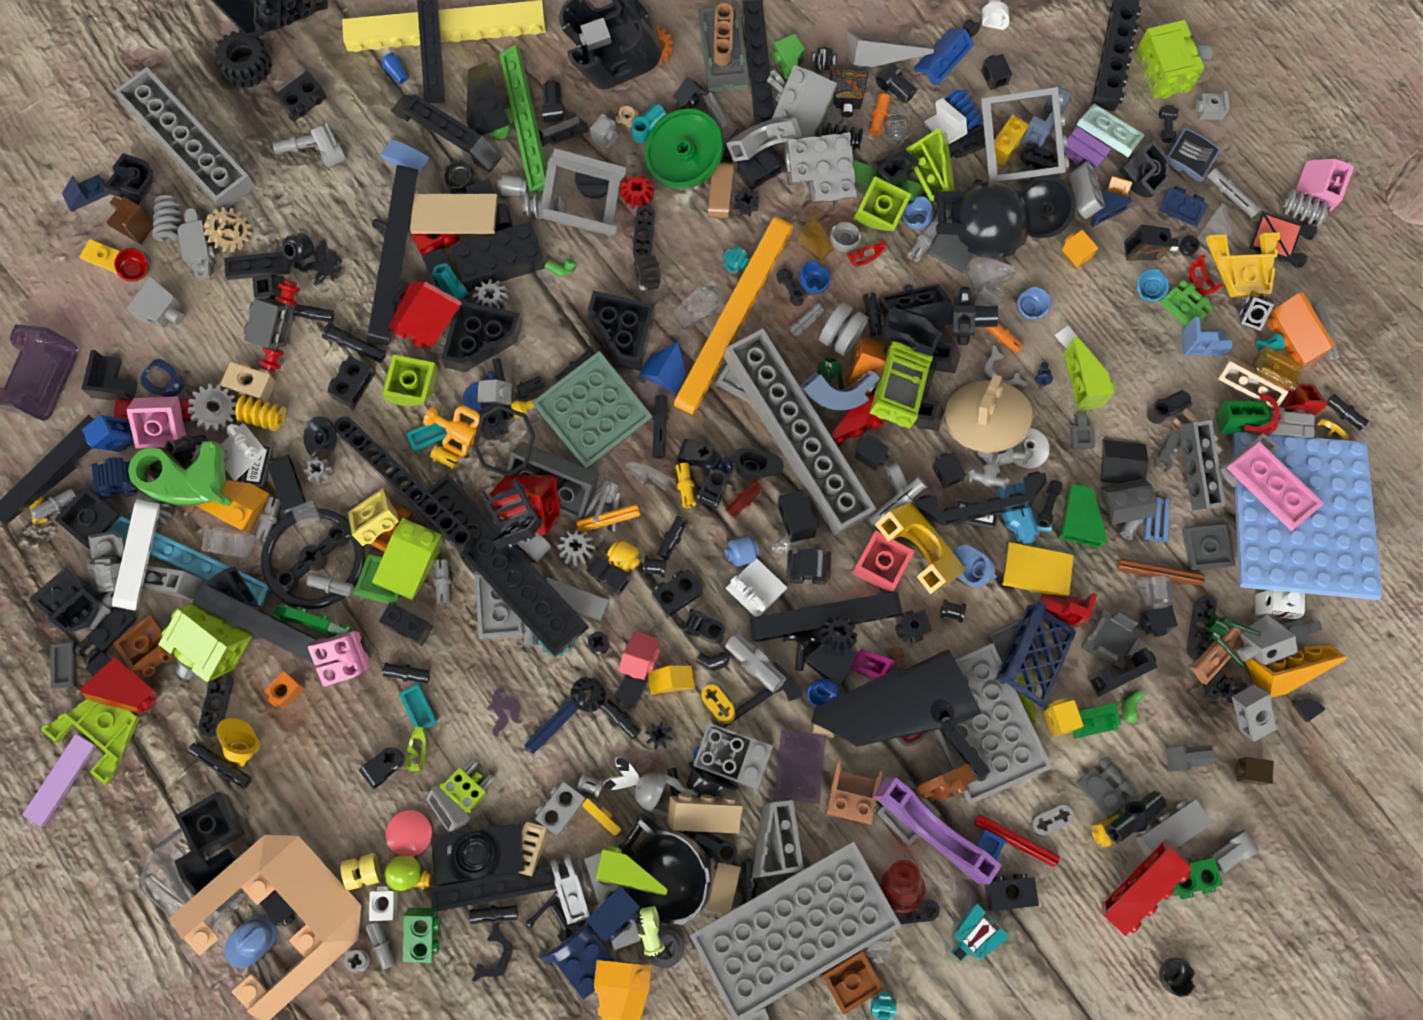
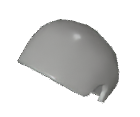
(845, 237)

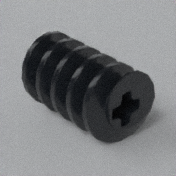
(856, 138)

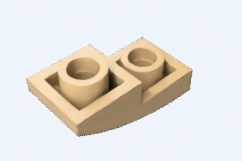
(724, 889)

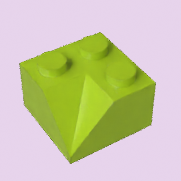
(882, 205)
(409, 381)

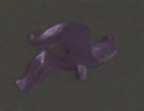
(507, 703)

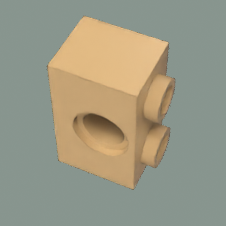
(238, 374)

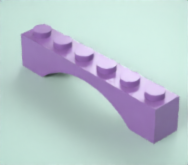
(961, 852)

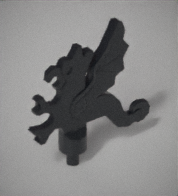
(323, 267)

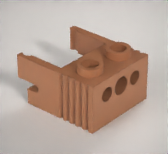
(852, 797)

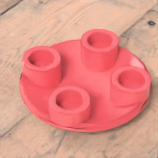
(408, 833)

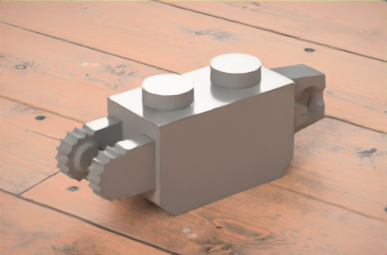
(195, 246)

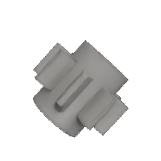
(317, 464)

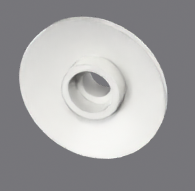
(1040, 449)

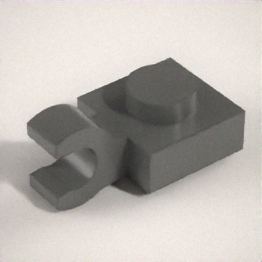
(1082, 435)
(1169, 447)
(1300, 630)

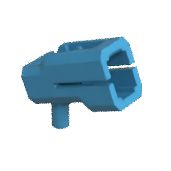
(1021, 521)

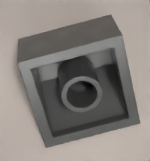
(1130, 501)

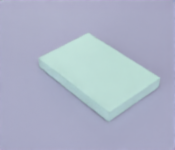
(1110, 130)

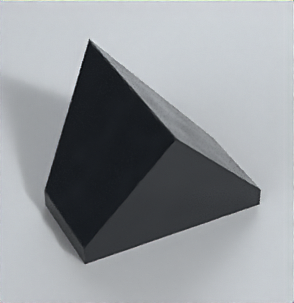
(896, 167)

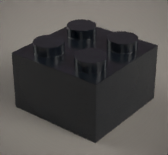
(210, 824)

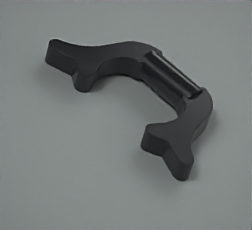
(504, 960)

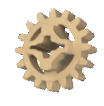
(227, 229)

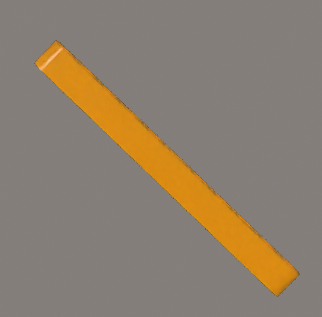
(733, 315)

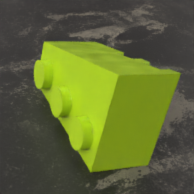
(935, 163)

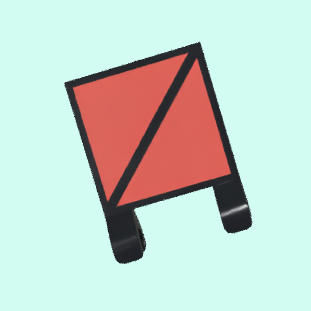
(1289, 236)

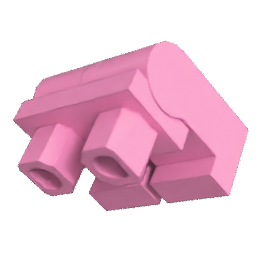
(340, 656)

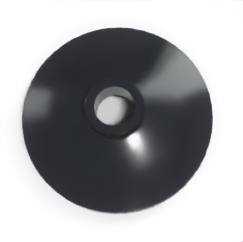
(320, 437)

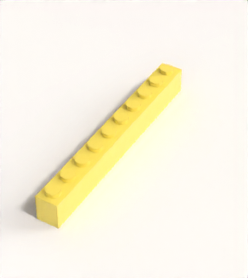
(455, 25)

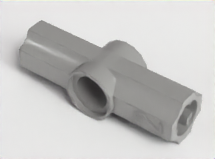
(755, 662)

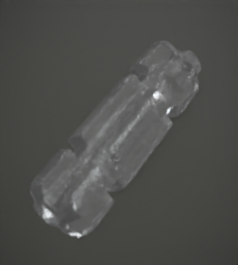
(585, 880)

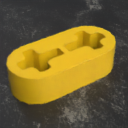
(714, 707)

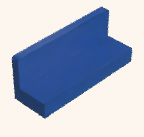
(946, 55)

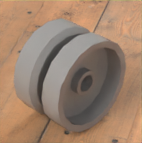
(843, 329)

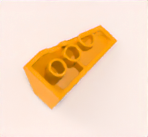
(245, 505)
(1294, 670)
(621, 989)

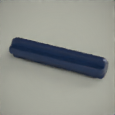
(550, 726)

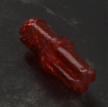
(744, 499)

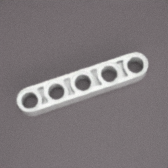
(136, 554)

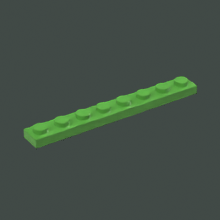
(524, 118)

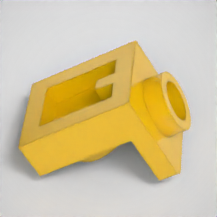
(1099, 832)

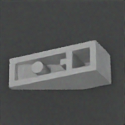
(172, 582)

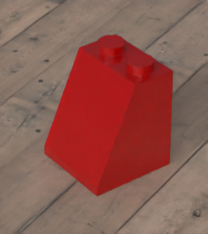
(423, 314)
(543, 496)

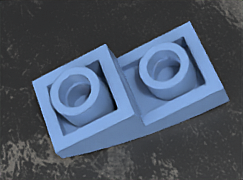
(404, 155)

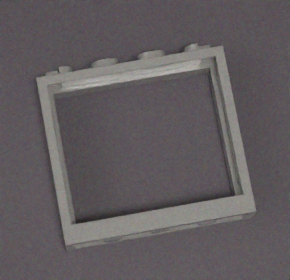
(1061, 140)

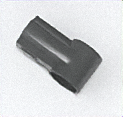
(1186, 757)

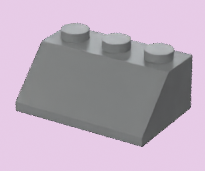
(805, 98)

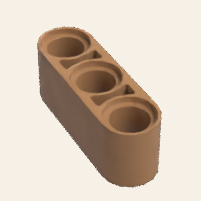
(723, 25)
(721, 191)

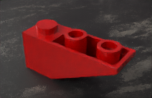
(856, 423)

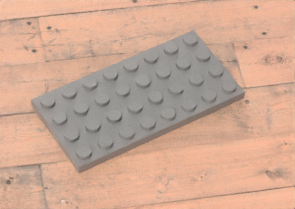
(795, 931)

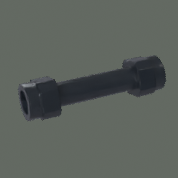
(1053, 490)

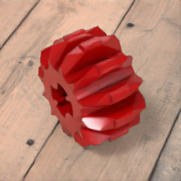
(637, 191)

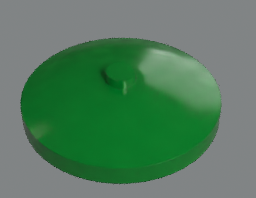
(684, 149)

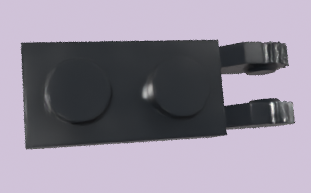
(106, 633)

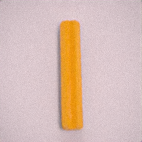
(609, 518)

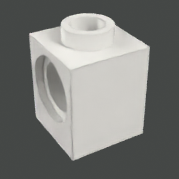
(375, 912)

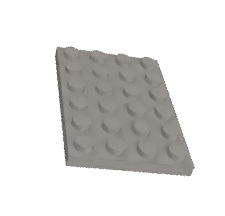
(999, 734)

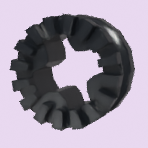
(1194, 243)

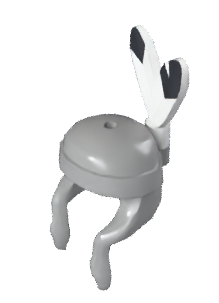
(647, 787)

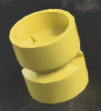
(369, 871)

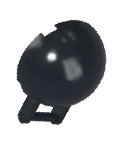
(986, 217)
(676, 864)

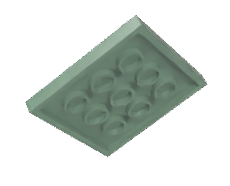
(592, 410)

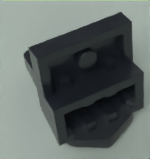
(67, 602)

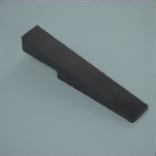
(46, 473)

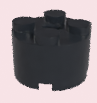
(808, 565)

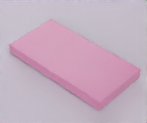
(1275, 485)

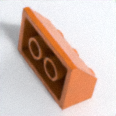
(1302, 330)

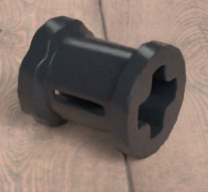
(654, 566)
(961, 609)
(598, 636)

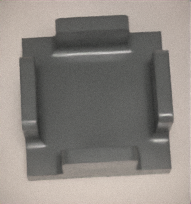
(1113, 639)

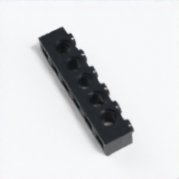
(1120, 22)

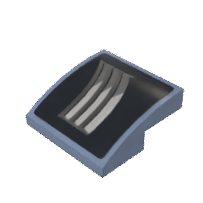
(1192, 154)

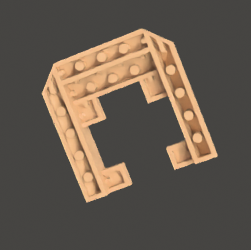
(310, 890)

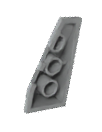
(871, 51)

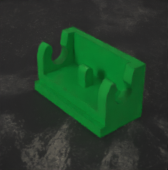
(1098, 720)

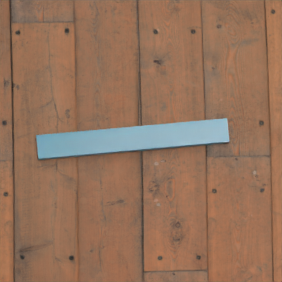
(191, 560)

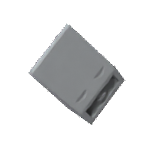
(733, 757)

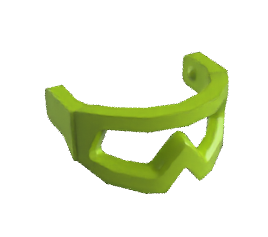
(419, 733)

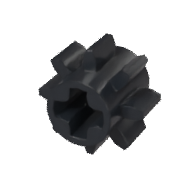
(823, 58)
(746, 208)
(1231, 687)
(662, 740)

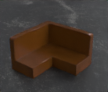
(130, 220)

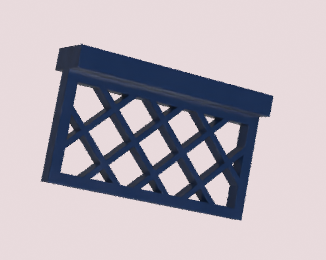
(1023, 642)

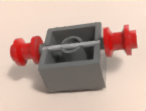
(271, 323)

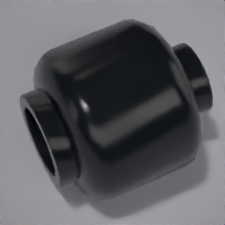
(297, 247)

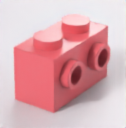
(640, 655)

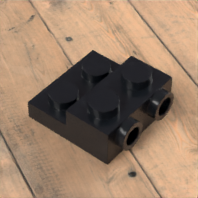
(86, 516)

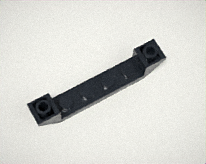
(449, 128)
(1033, 485)

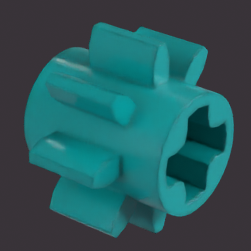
(735, 259)
(883, 1006)

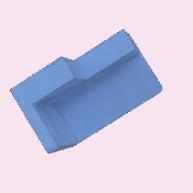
(1204, 342)

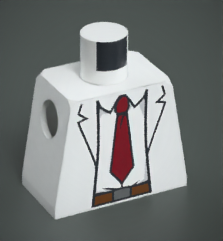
(1282, 605)

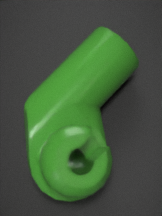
(563, 269)

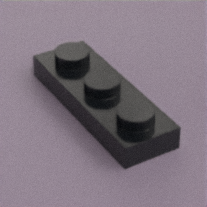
(256, 265)

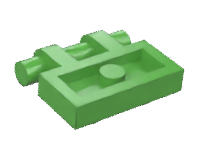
(1184, 308)

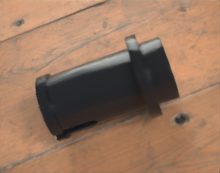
(530, 386)

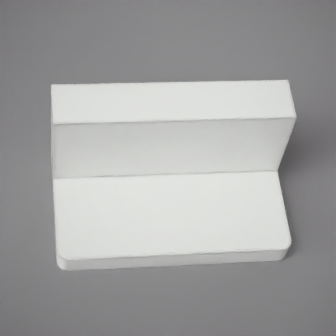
(948, 120)

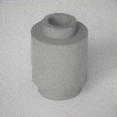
(512, 185)

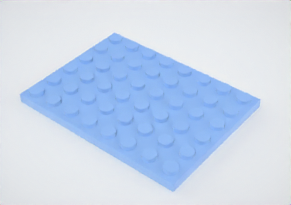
(1334, 546)

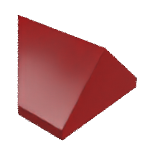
(1305, 398)

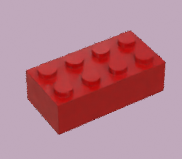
(1146, 888)

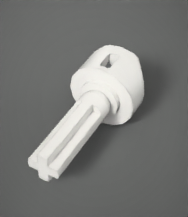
(995, 15)

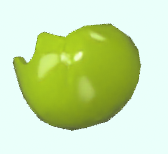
(402, 872)

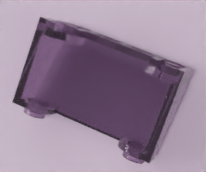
(38, 372)

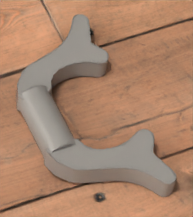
(776, 79)
(988, 369)

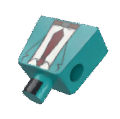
(977, 934)

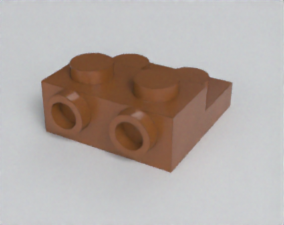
(141, 648)
(942, 786)
(852, 982)

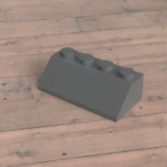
(574, 483)

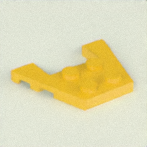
(1245, 272)

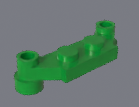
(301, 616)

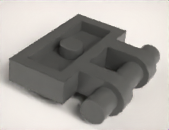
(1101, 792)

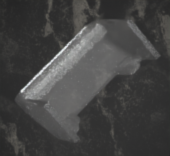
(164, 886)

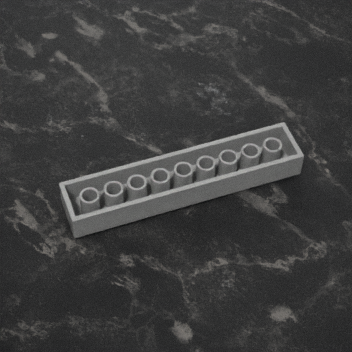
(799, 432)

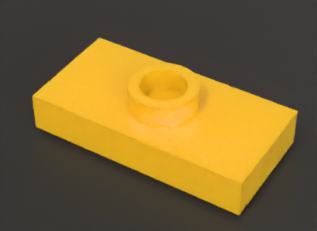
(99, 255)
(602, 816)

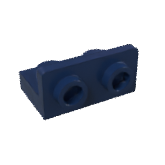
(1183, 206)

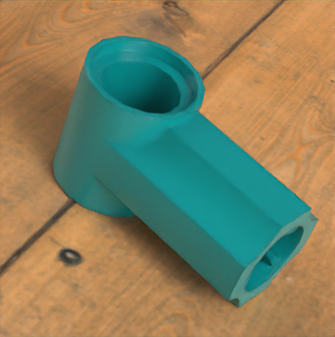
(646, 123)
(448, 282)

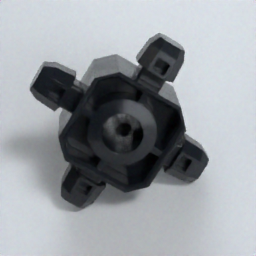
(968, 316)

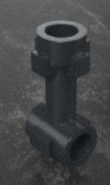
(1169, 114)
(797, 294)

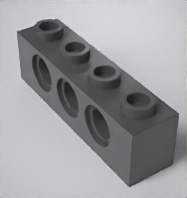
(1202, 465)

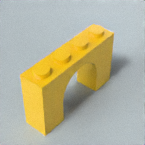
(910, 523)

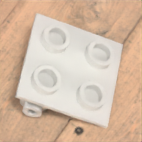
(242, 450)
(756, 588)

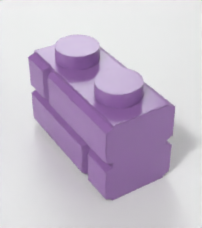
(1085, 148)

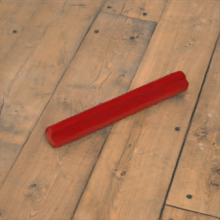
(1017, 840)

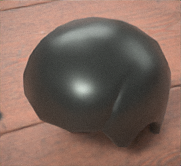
(458, 176)
(1177, 977)

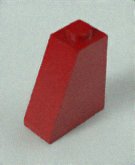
(119, 688)

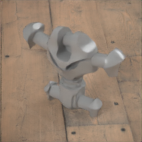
(994, 461)

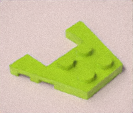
(105, 726)

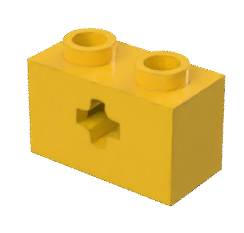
(1009, 139)
(1062, 717)

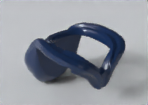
(172, 388)

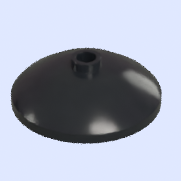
(1053, 193)

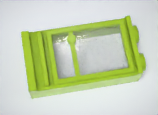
(901, 385)

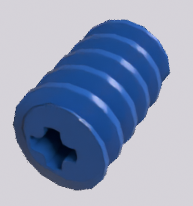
(961, 103)

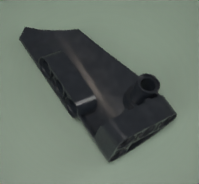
(901, 703)

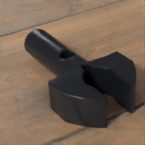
(560, 916)

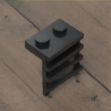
(515, 527)

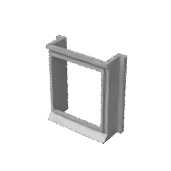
(587, 166)

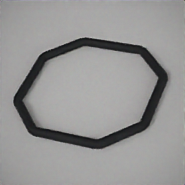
(507, 474)

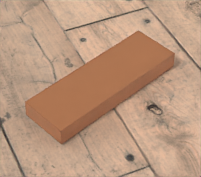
(1216, 657)

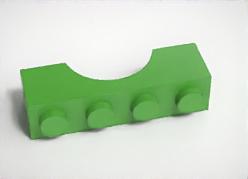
(789, 53)

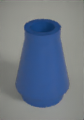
(394, 67)

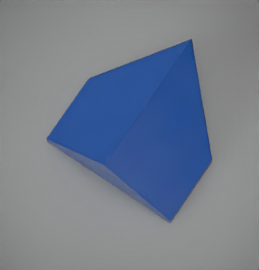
(666, 369)

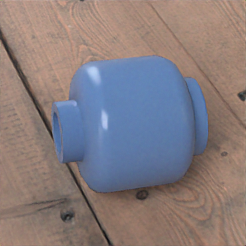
(742, 550)

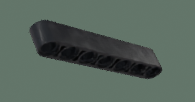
(810, 618)

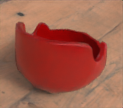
(131, 265)

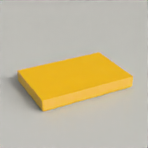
(1038, 570)

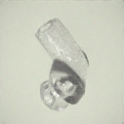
(784, 544)

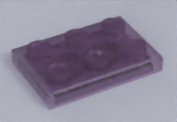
(800, 767)

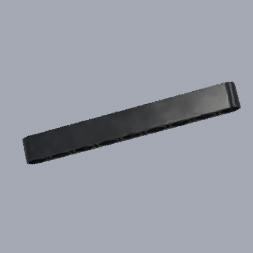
(392, 254)
(410, 490)

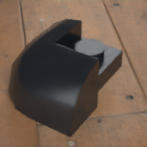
(1147, 169)
(130, 179)

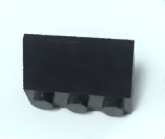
(924, 301)

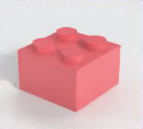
(883, 562)

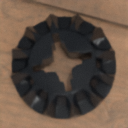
(578, 696)

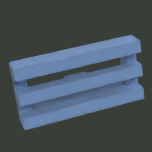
(1165, 522)

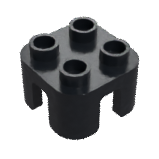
(633, 44)

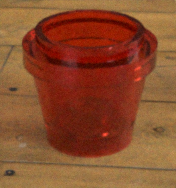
(903, 895)

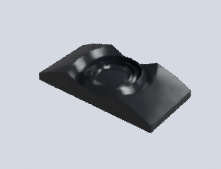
(477, 854)

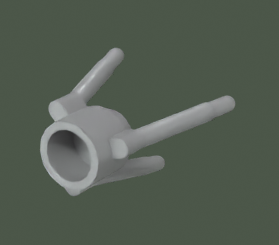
(606, 494)

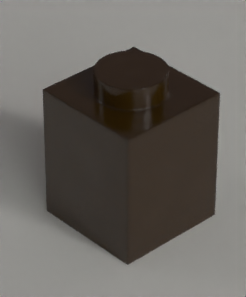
(1254, 771)

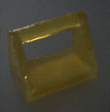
(1277, 368)

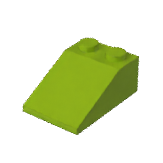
(1087, 377)
(408, 558)
(623, 871)

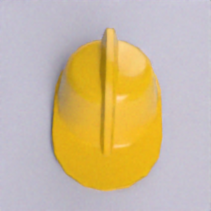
(237, 740)

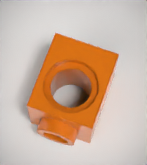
(293, 690)

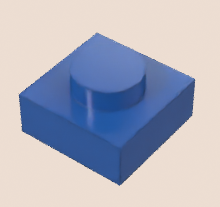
(991, 843)

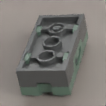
(736, 72)

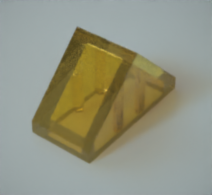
(814, 239)

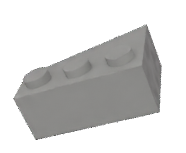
(777, 841)

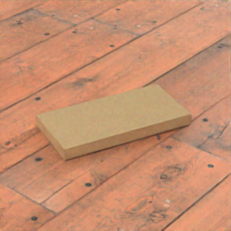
(454, 214)

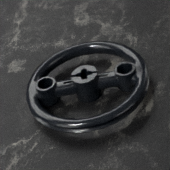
(306, 563)

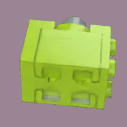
(1171, 59)
(203, 643)

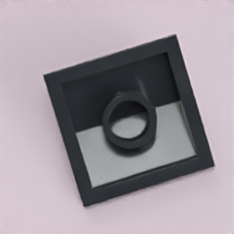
(1123, 461)

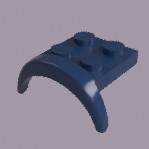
(578, 958)

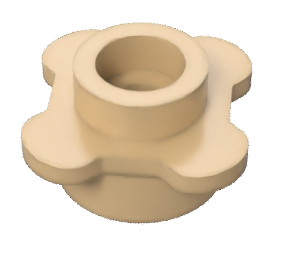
(626, 111)

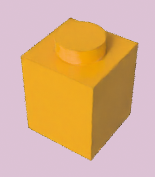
(1079, 248)

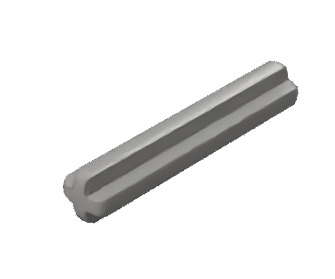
(1322, 313)

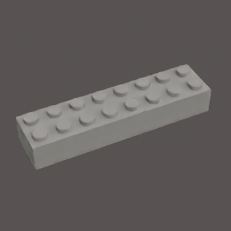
(185, 139)

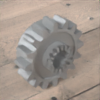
(208, 418)

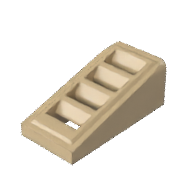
(542, 832)

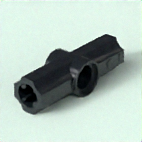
(1135, 817)

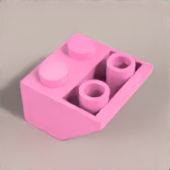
(1325, 180)

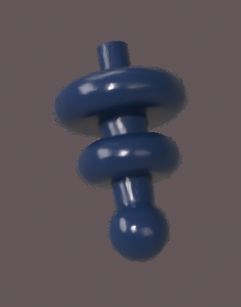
(1044, 375)
(727, 464)

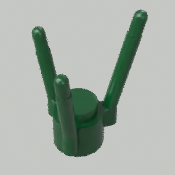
(830, 367)
(1220, 627)

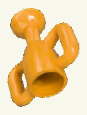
(456, 429)

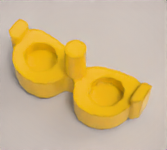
(1334, 428)

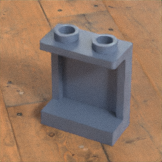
(1040, 130)

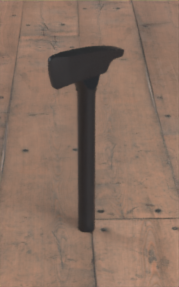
(789, 687)

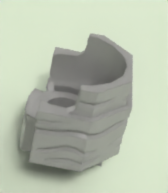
(104, 573)

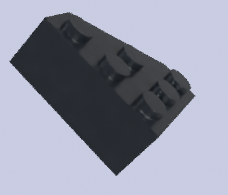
(623, 326)
(479, 334)

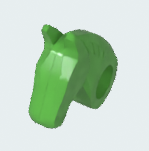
(193, 486)

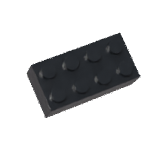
(498, 256)

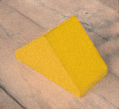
(671, 679)

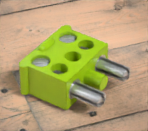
(462, 797)

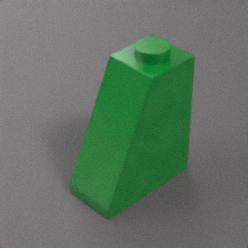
(1082, 517)

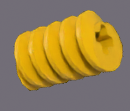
(258, 414)

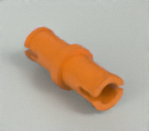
(879, 114)
(1004, 336)

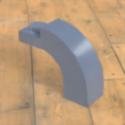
(839, 399)

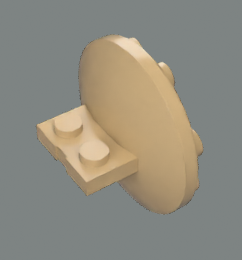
(988, 415)

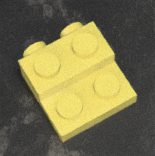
(372, 517)

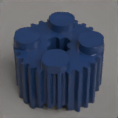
(113, 478)

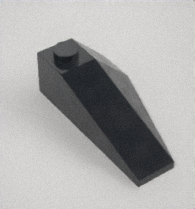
(484, 105)

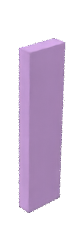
(59, 780)

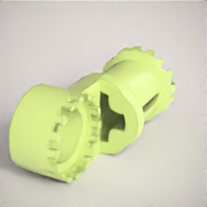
(650, 930)

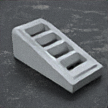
(447, 810)

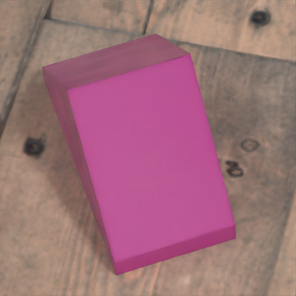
(871, 664)

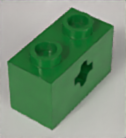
(1236, 414)

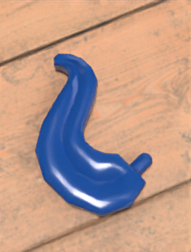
(471, 394)

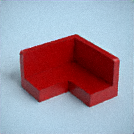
(1069, 609)

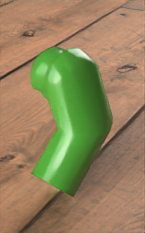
(1129, 706)

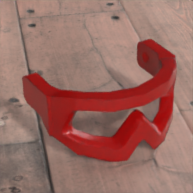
(878, 249)
(1199, 262)
(1274, 422)

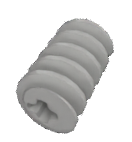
(532, 205)
(1305, 207)
(166, 218)

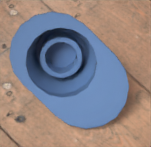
(979, 566)
(250, 942)

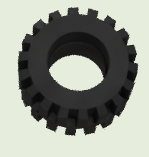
(246, 72)

